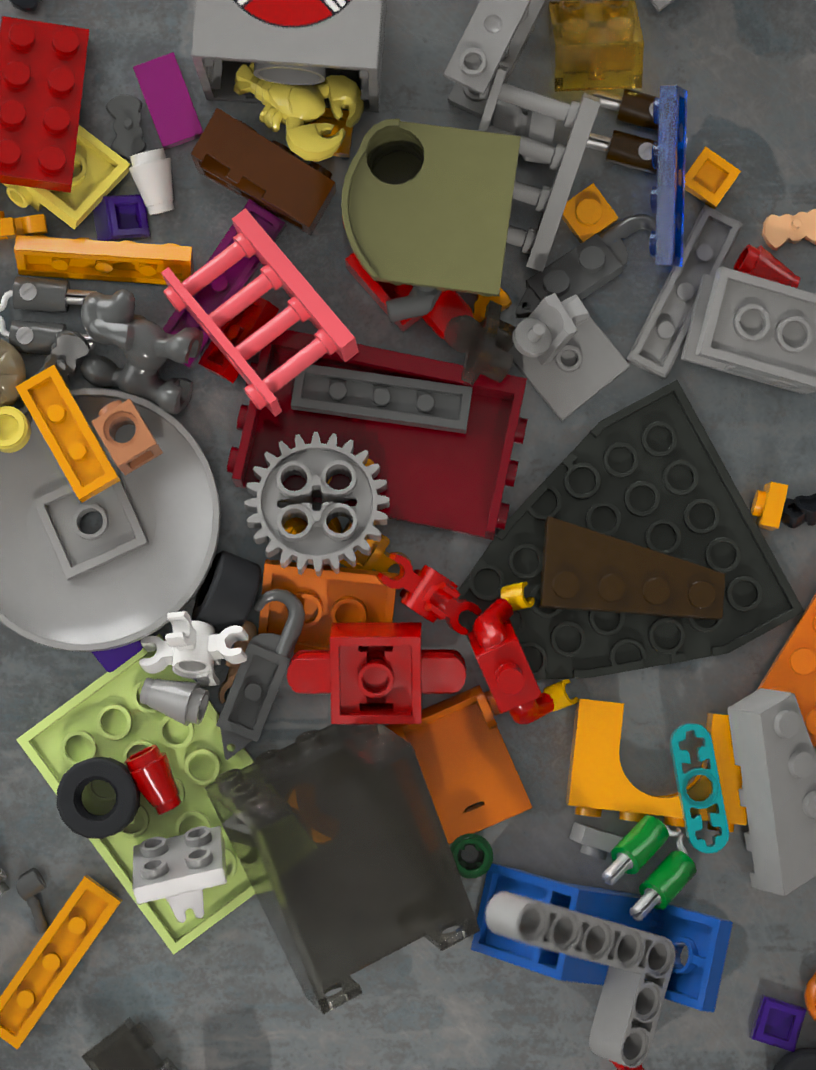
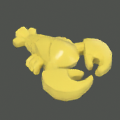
(302, 105)

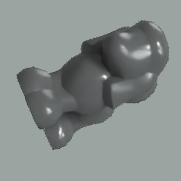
(144, 344)

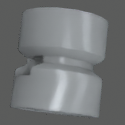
(524, 123)

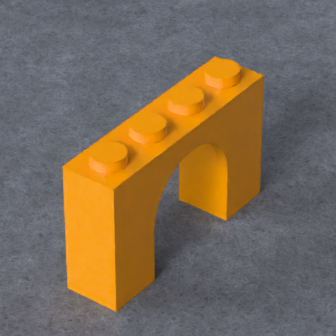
(599, 781)

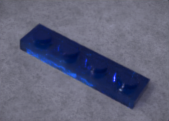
(670, 159)

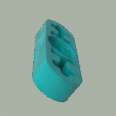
(695, 823)

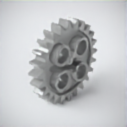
(317, 543)

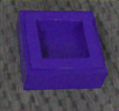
(778, 1023)

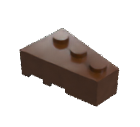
(263, 171)

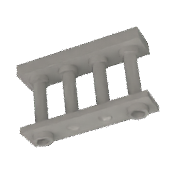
(491, 38)
(562, 158)

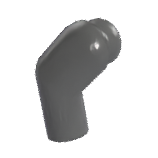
(418, 303)

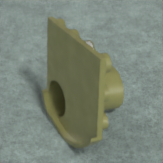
(431, 205)

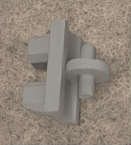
(549, 327)

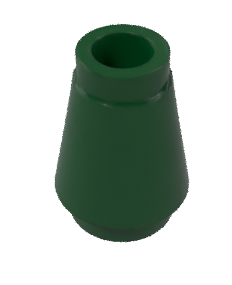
(483, 861)

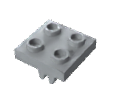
(180, 869)

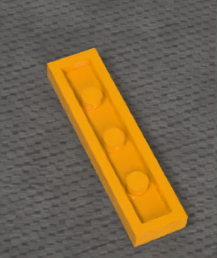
(101, 259)
(54, 959)

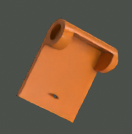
(466, 763)

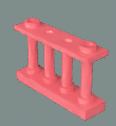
(275, 273)

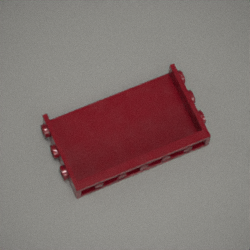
(430, 474)

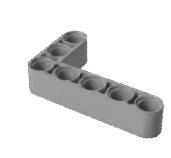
(636, 973)

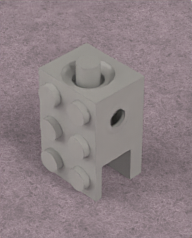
(754, 330)

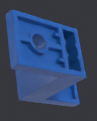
(703, 934)

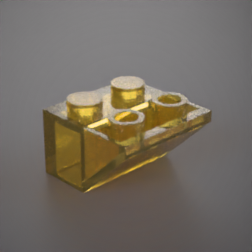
(595, 45)

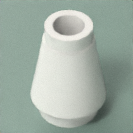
(154, 180)

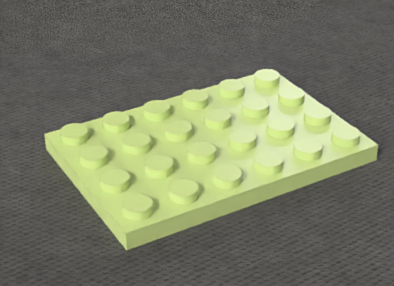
(114, 724)

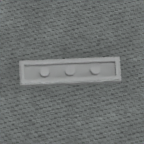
(672, 312)

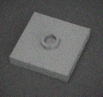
(576, 371)

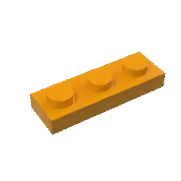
(68, 433)

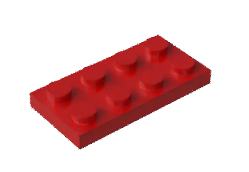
(40, 101)

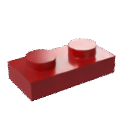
(236, 332)

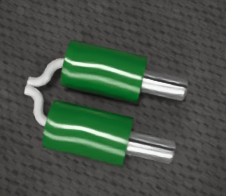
(666, 879)

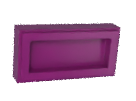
(168, 101)

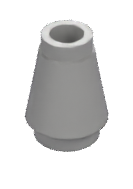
(176, 699)

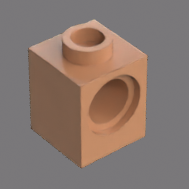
(139, 449)

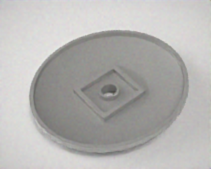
(141, 564)

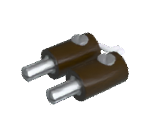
(623, 147)

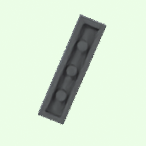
(382, 398)

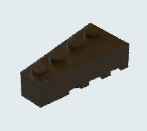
(615, 576)

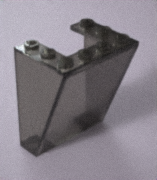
(343, 853)

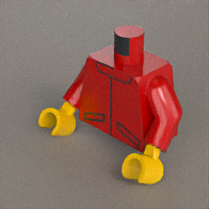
(506, 664)

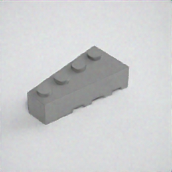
(776, 788)

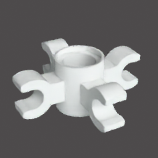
(193, 649)

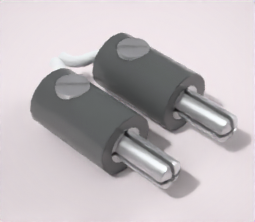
(39, 295)

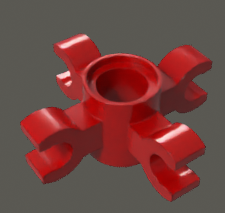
(429, 593)

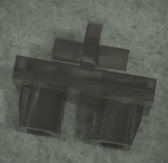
(484, 344)

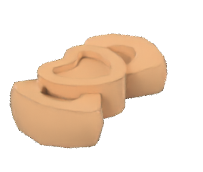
(789, 229)

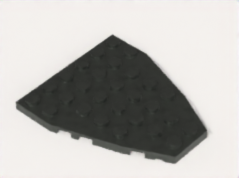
(657, 485)

